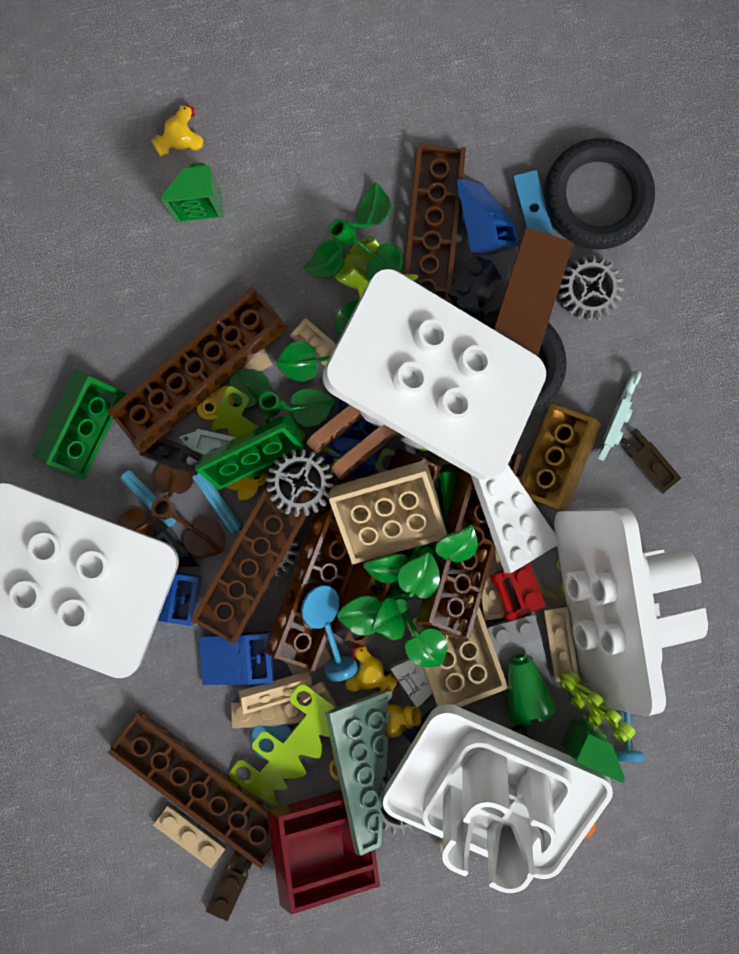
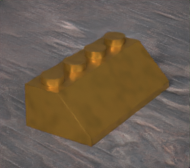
(559, 457)

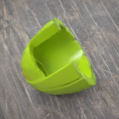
(355, 263)

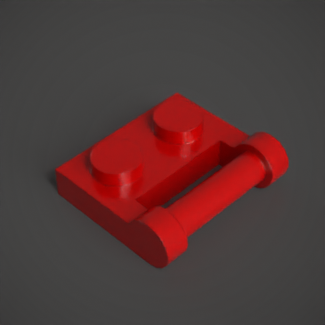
(524, 589)

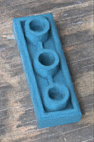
(530, 194)

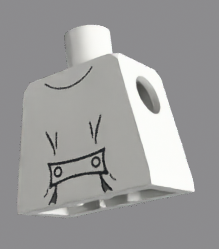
(412, 680)

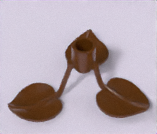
(202, 538)

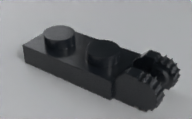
(171, 455)

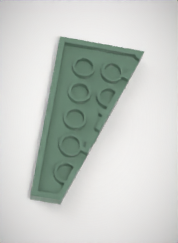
(361, 763)

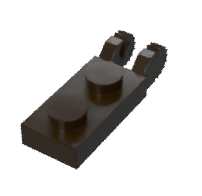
(651, 462)
(228, 889)

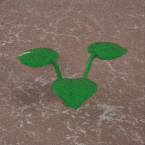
(372, 210)
(299, 357)
(308, 405)
(455, 546)
(415, 577)
(389, 619)

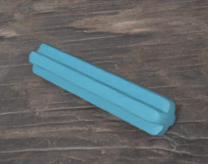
(142, 493)
(217, 503)

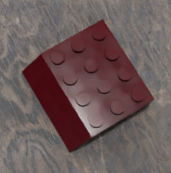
(317, 854)

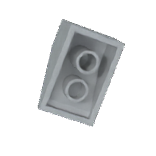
(519, 637)

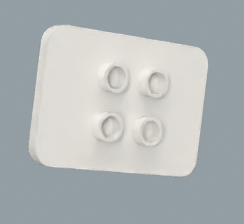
(434, 375)
(79, 582)
(613, 606)
(495, 797)

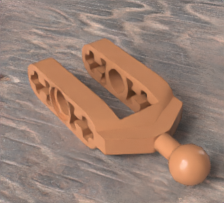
(360, 452)

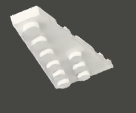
(513, 520)

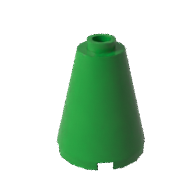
(527, 692)

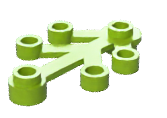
(598, 711)

